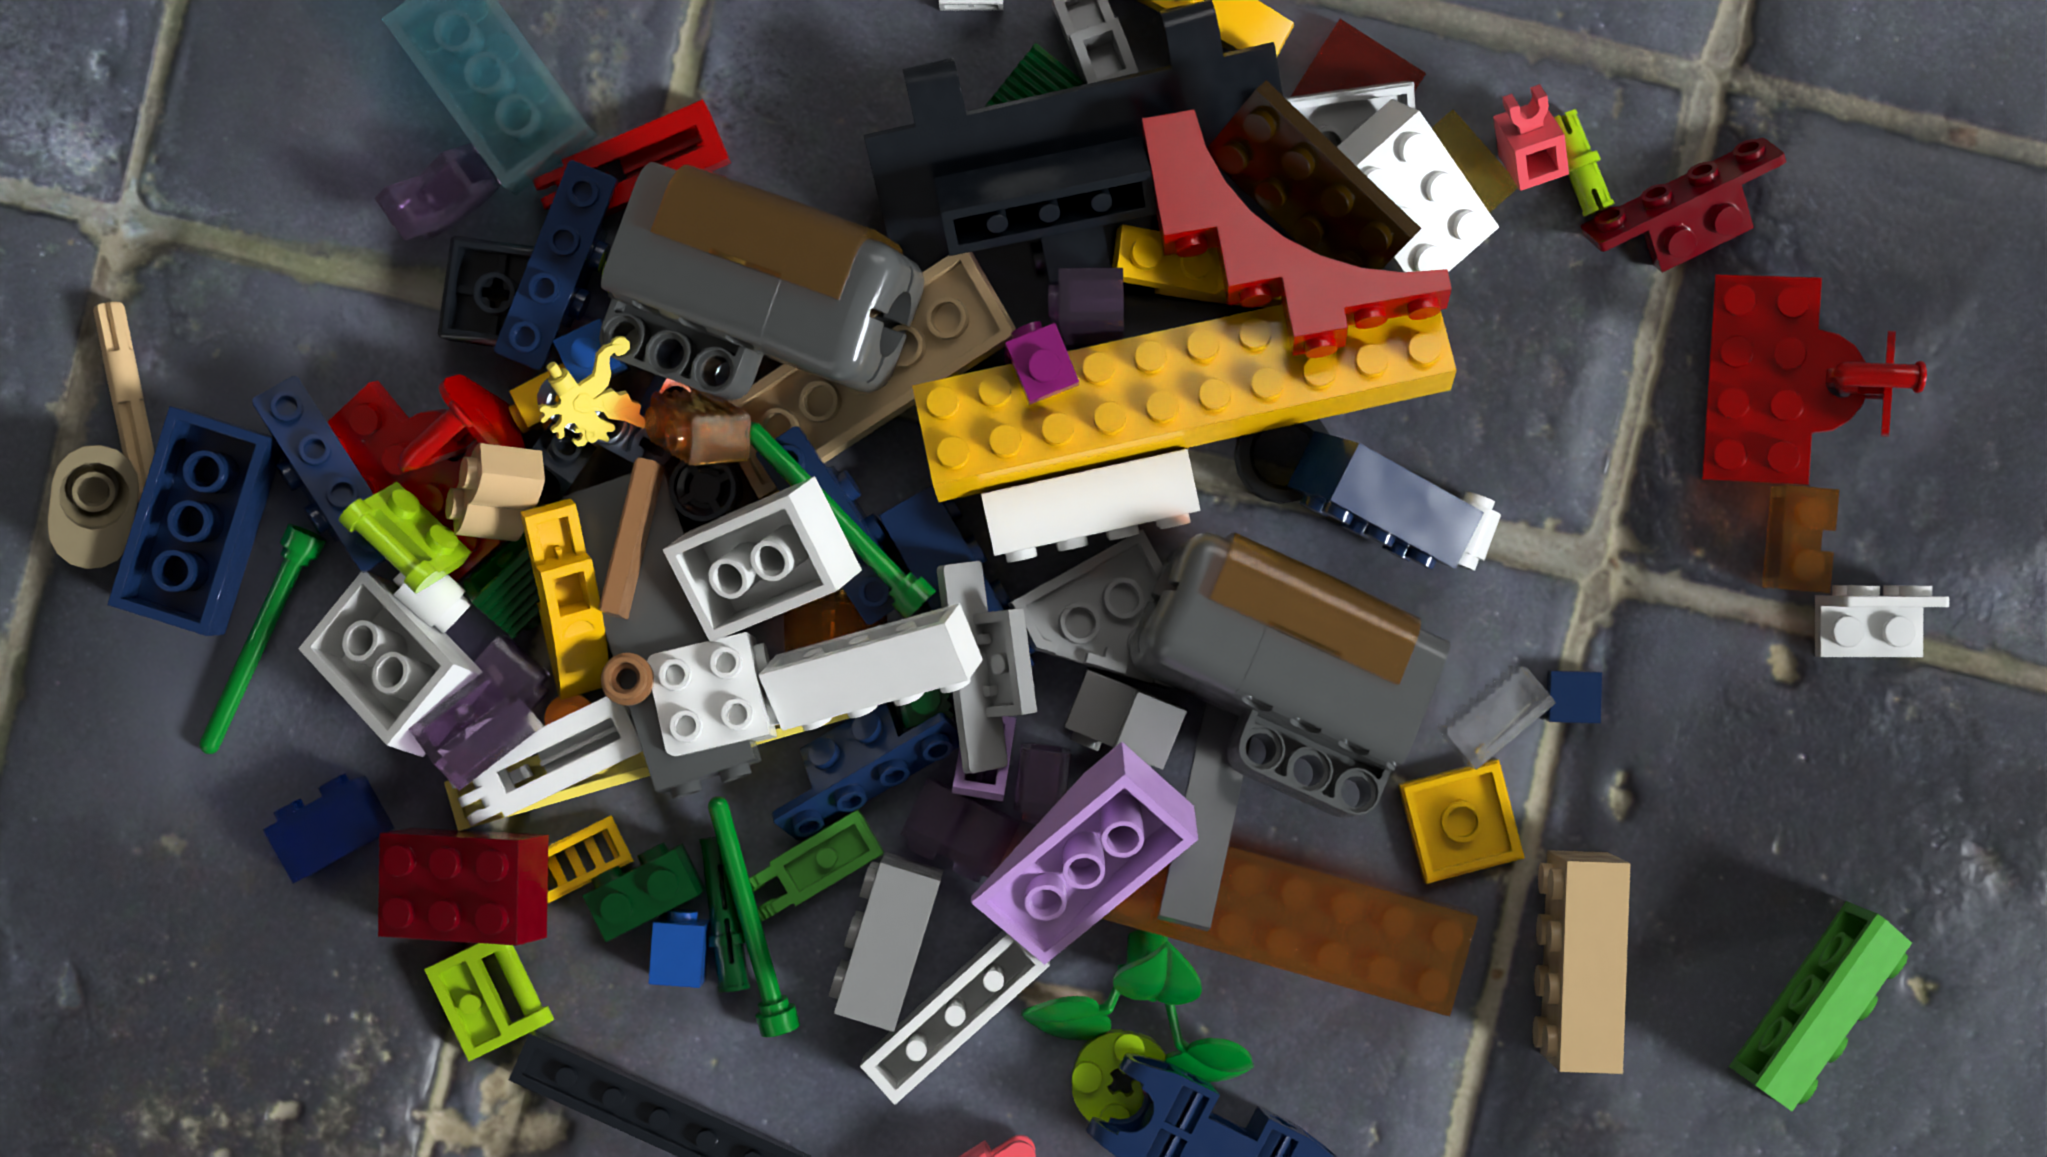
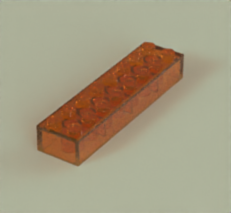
(1324, 928)

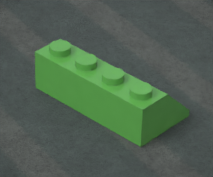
(1822, 1005)

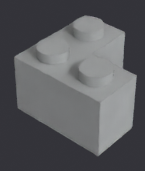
(1119, 713)

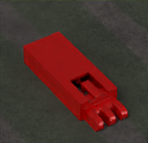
(672, 140)

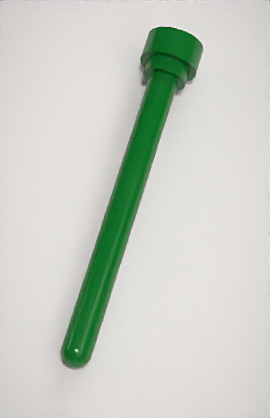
(298, 551)
(906, 590)
(775, 1012)

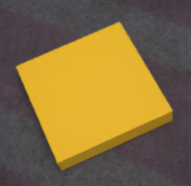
(1461, 821)

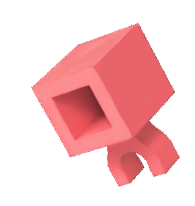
(1530, 141)

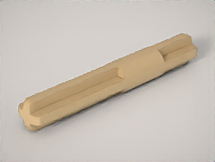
(125, 387)

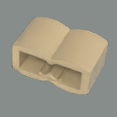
(494, 490)

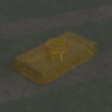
(1475, 161)

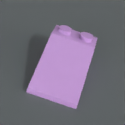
(1088, 854)

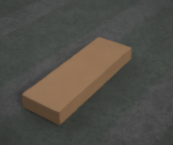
(631, 538)

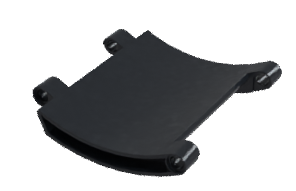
(954, 141)

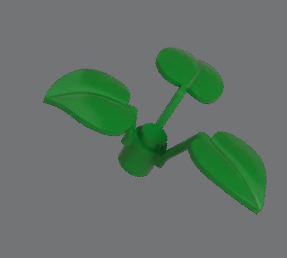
(1151, 973)

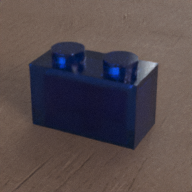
(327, 828)

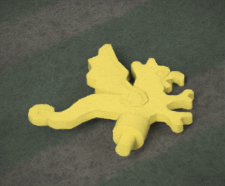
(581, 400)

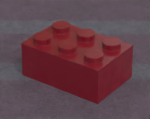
(463, 886)

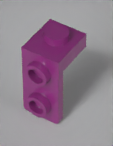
(1040, 361)

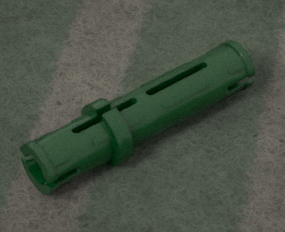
(733, 974)

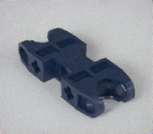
(1180, 1121)

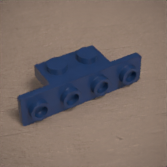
(559, 266)
(316, 464)
(865, 589)
(860, 763)

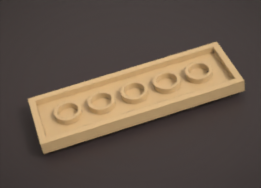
(951, 332)

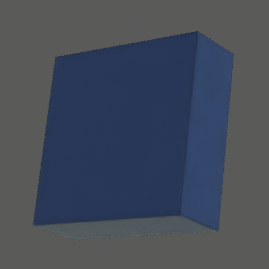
(1576, 696)

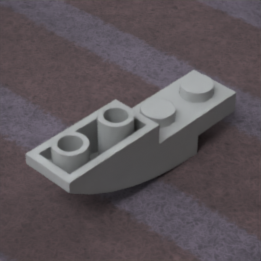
(1094, 39)

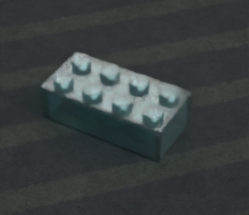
(492, 85)

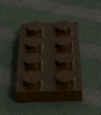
(1309, 183)

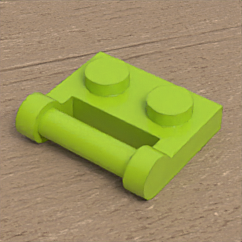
(406, 535)
(475, 1004)

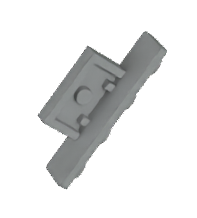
(1001, 681)

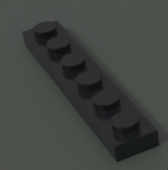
(636, 1104)

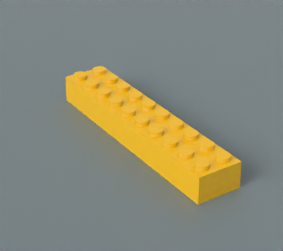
(1167, 396)

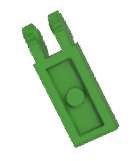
(819, 862)

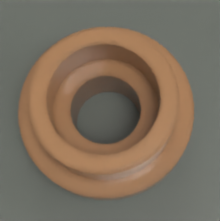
(611, 679)

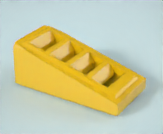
(614, 841)

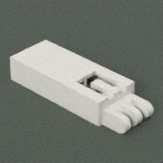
(568, 751)

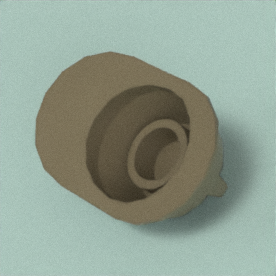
(92, 506)

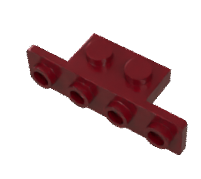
(1690, 211)

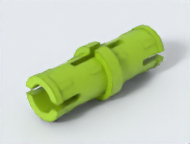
(1583, 166)

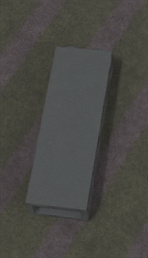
(656, 623)

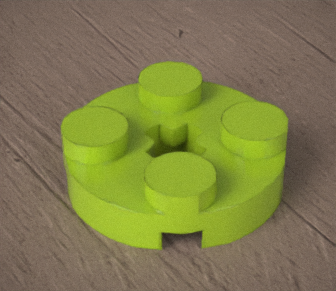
(1093, 1074)

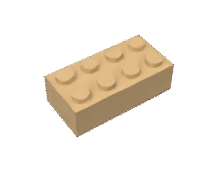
(1582, 961)

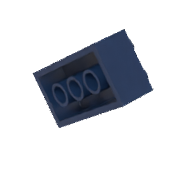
(196, 522)

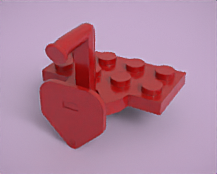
(1773, 376)
(422, 448)

